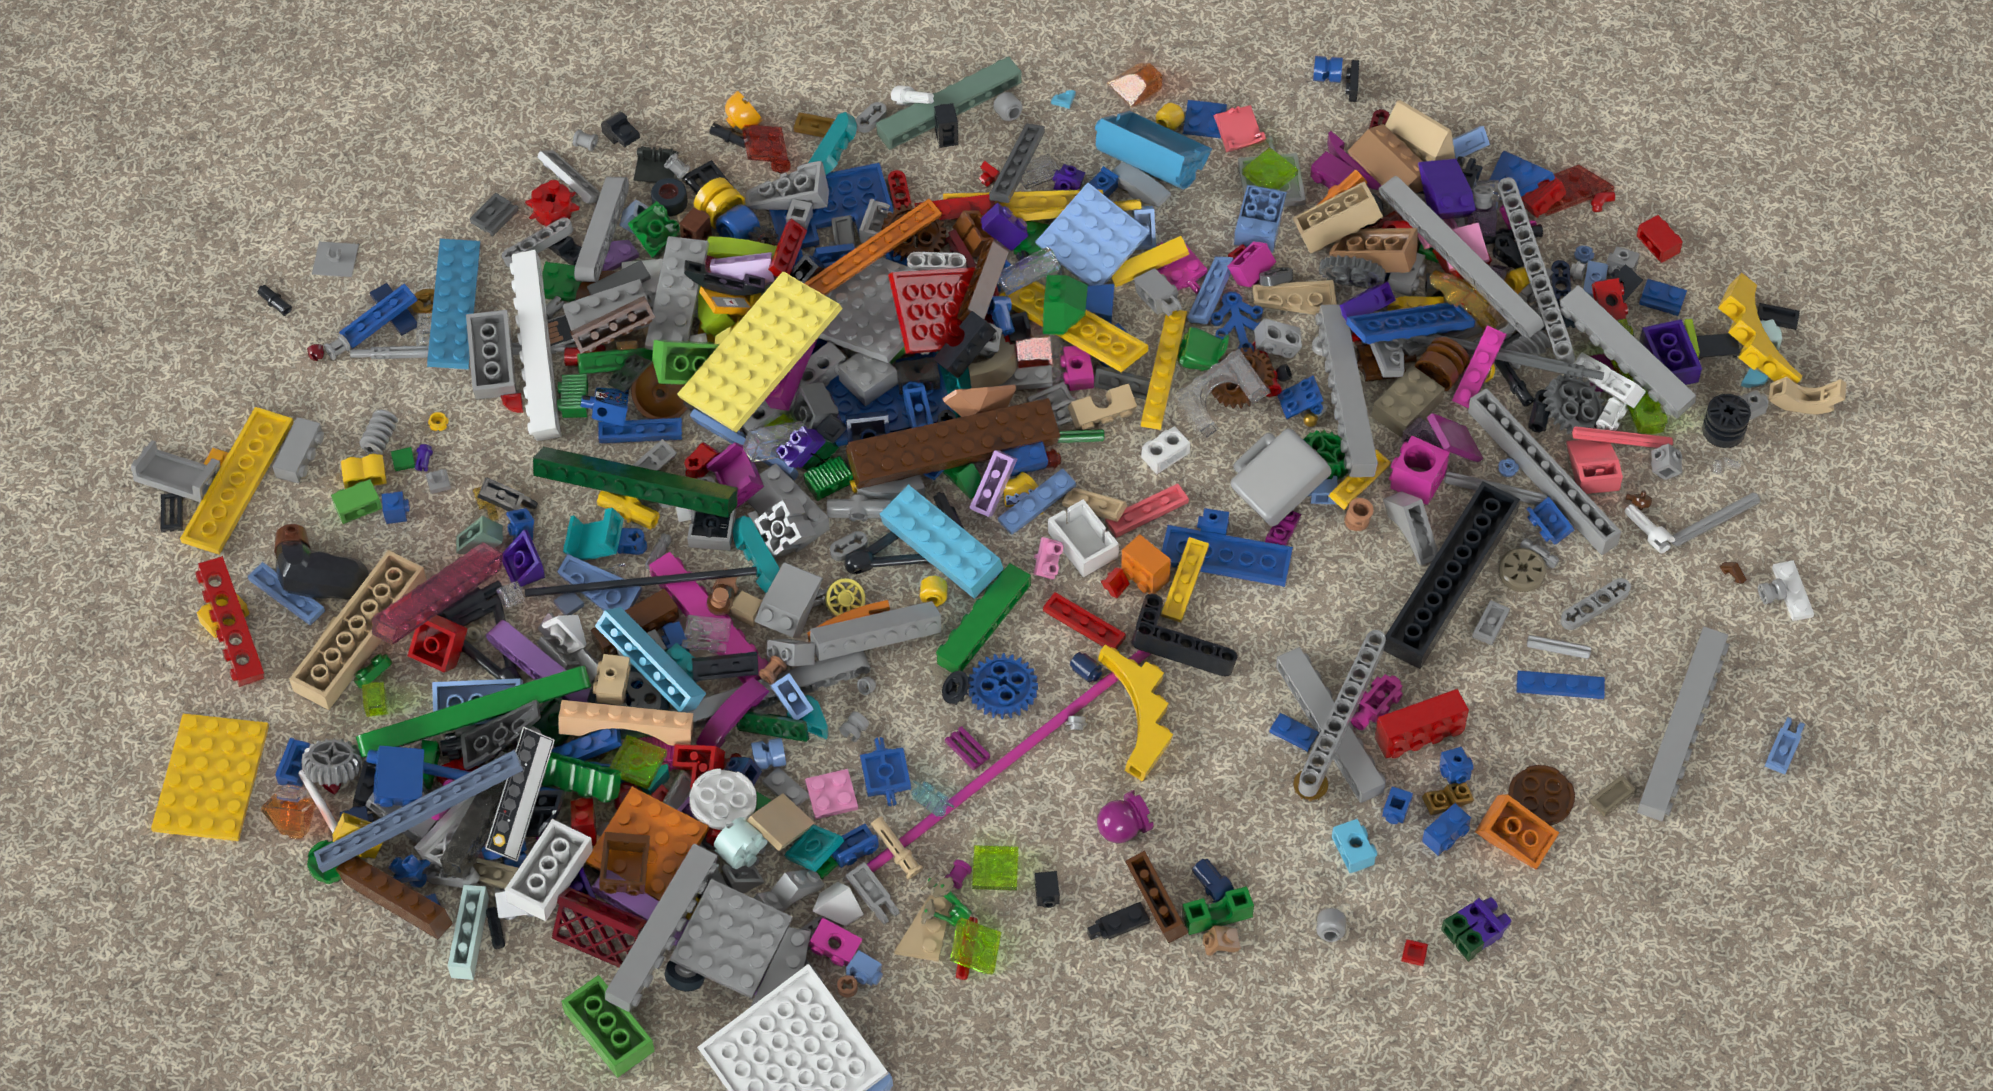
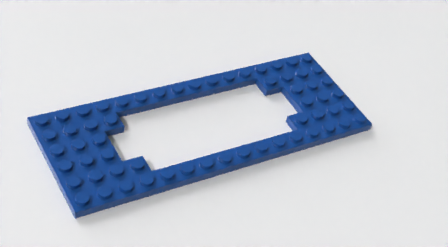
(850, 195)

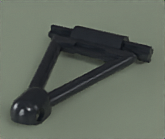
(866, 560)
(473, 607)

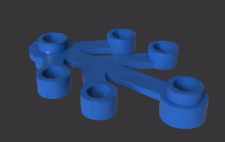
(1237, 320)

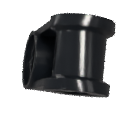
(1508, 254)

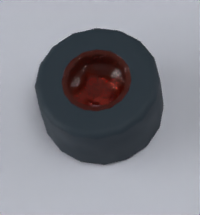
(670, 194)

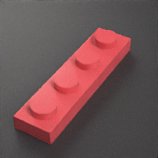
(1148, 510)

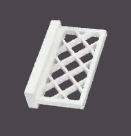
(442, 833)

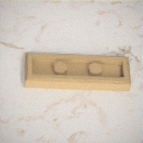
(1101, 505)

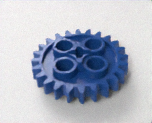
(1003, 686)

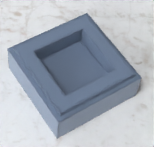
(569, 603)

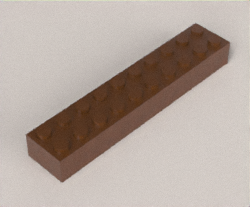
(950, 443)

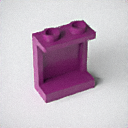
(736, 470)

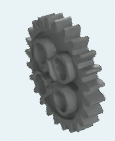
(1352, 271)
(1573, 402)

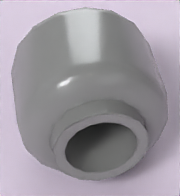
(1007, 106)
(1331, 924)

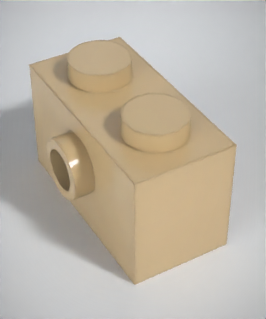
(612, 680)

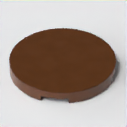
(1543, 793)

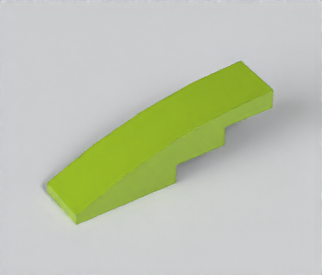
(731, 247)

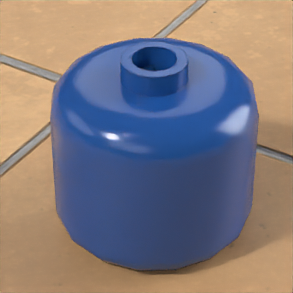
(737, 222)

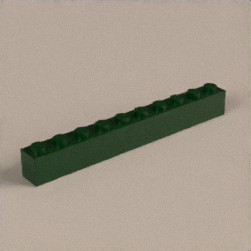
(635, 481)

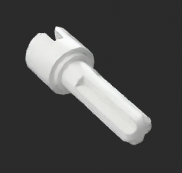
(907, 96)
(1656, 535)

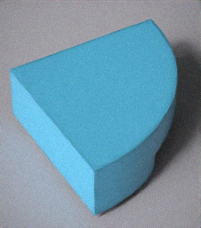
(1064, 99)
(1754, 378)

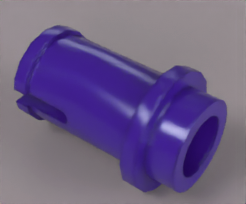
(424, 452)

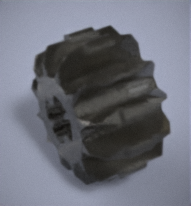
(763, 234)

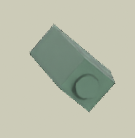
(480, 531)

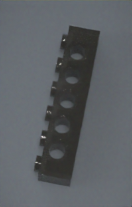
(472, 832)

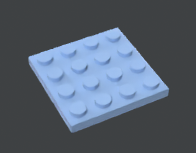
(1093, 237)

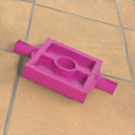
(1184, 272)

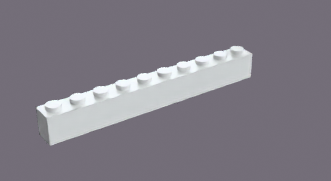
(535, 346)

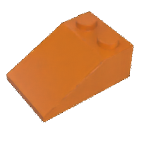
(1516, 831)

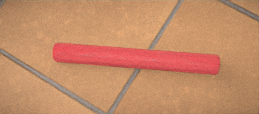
(1620, 437)

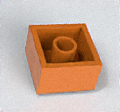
(1145, 565)

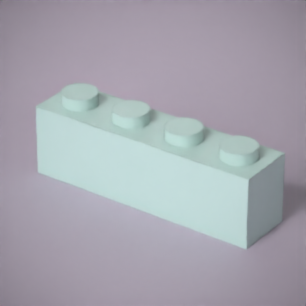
(468, 932)

